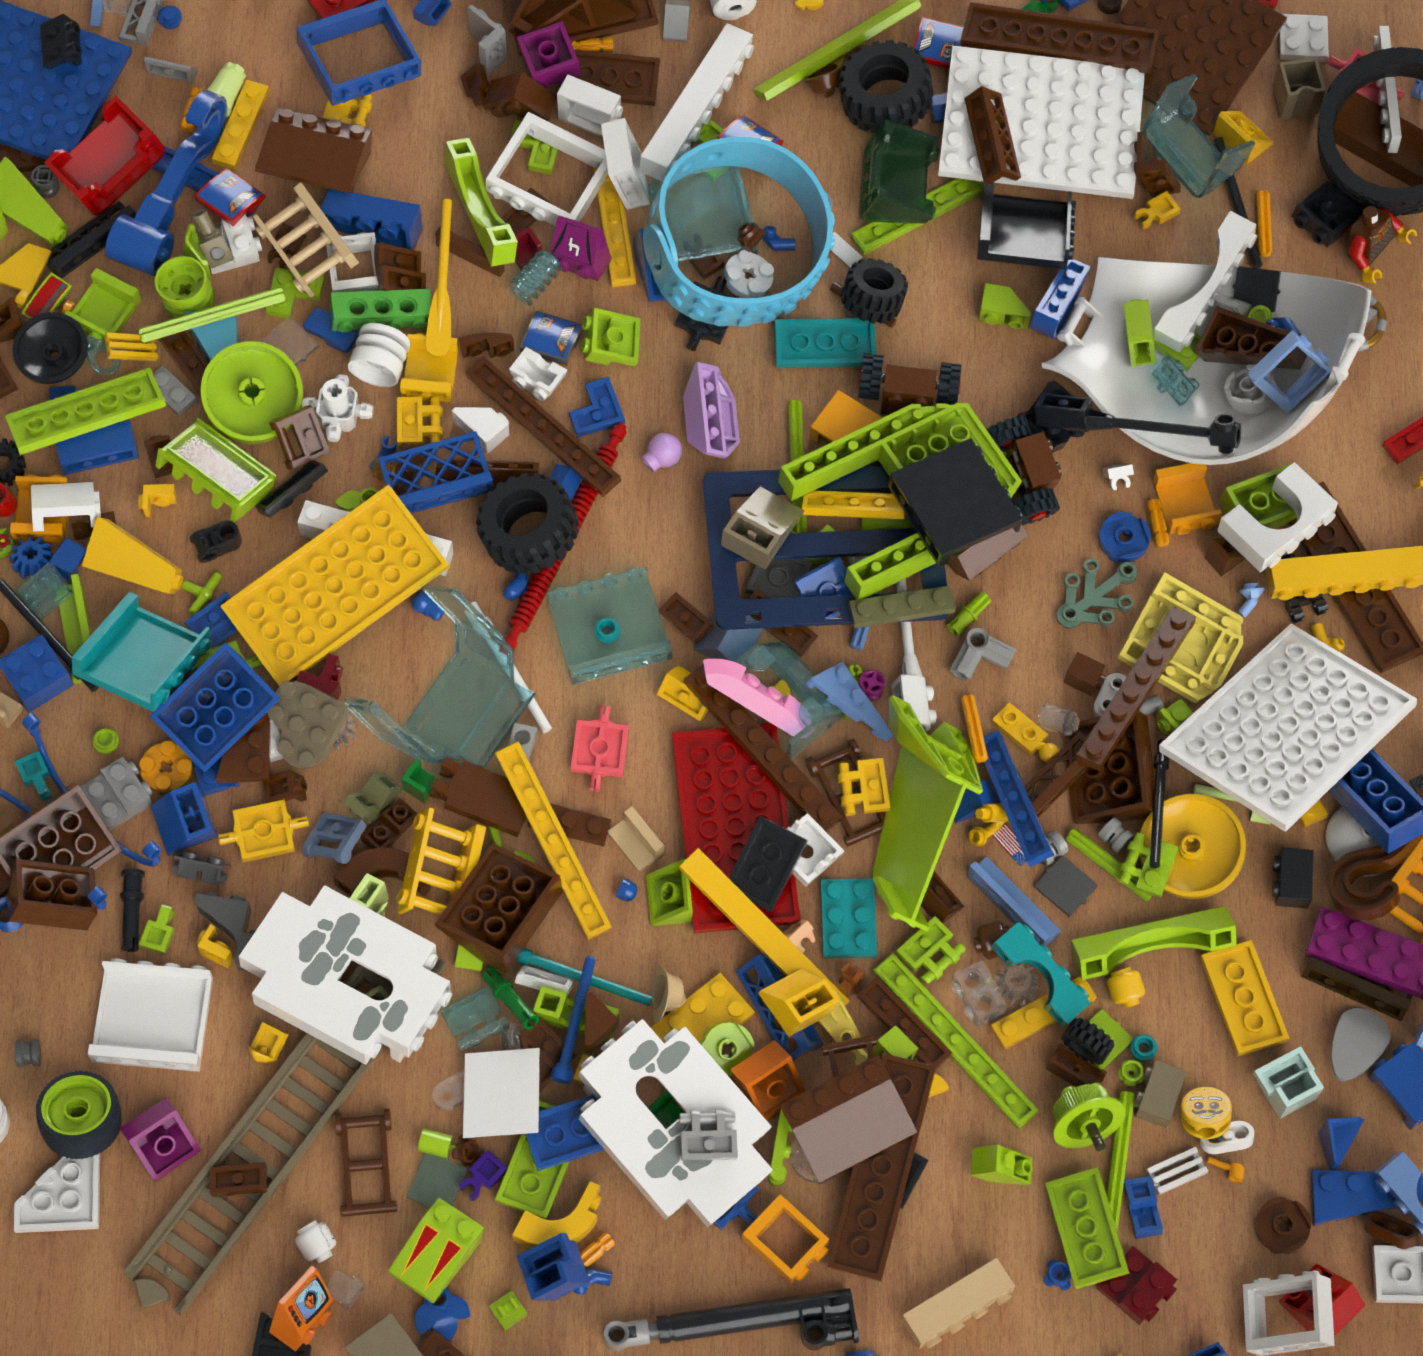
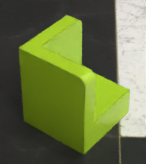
(895, 1044)

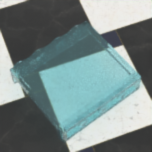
(706, 211)
(622, 598)

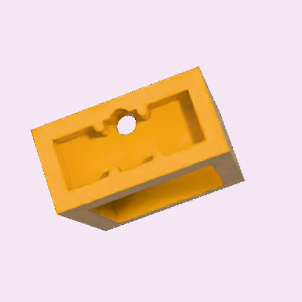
(765, 1220)

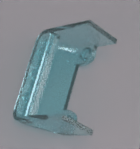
(1185, 146)
(815, 710)

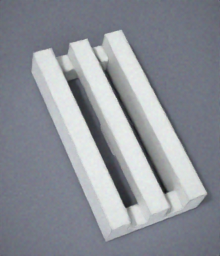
(536, 978)
(1174, 1160)

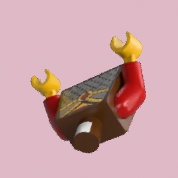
(1370, 237)

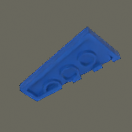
(1349, 1194)

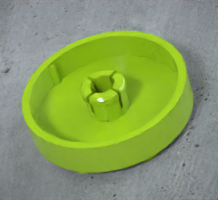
(244, 367)

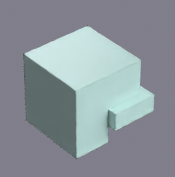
(1289, 1082)

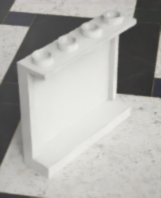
(152, 1015)

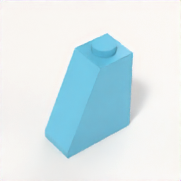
(215, 335)

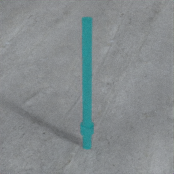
(527, 957)

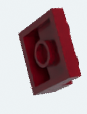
(1141, 1288)

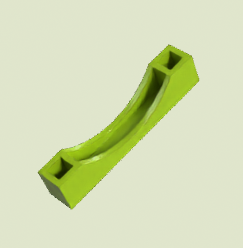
(493, 233)
(1200, 930)

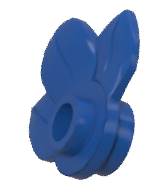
(442, 1317)

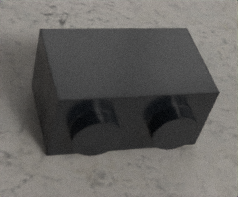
(1294, 877)

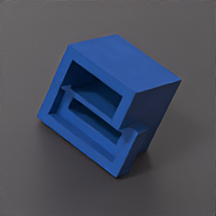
(553, 1268)

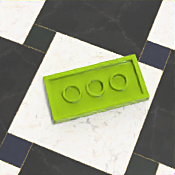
(526, 1187)
(1087, 1228)

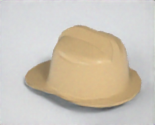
(666, 993)

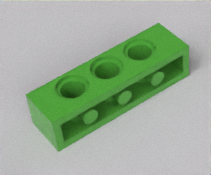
(389, 301)

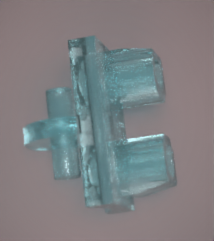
(1174, 381)

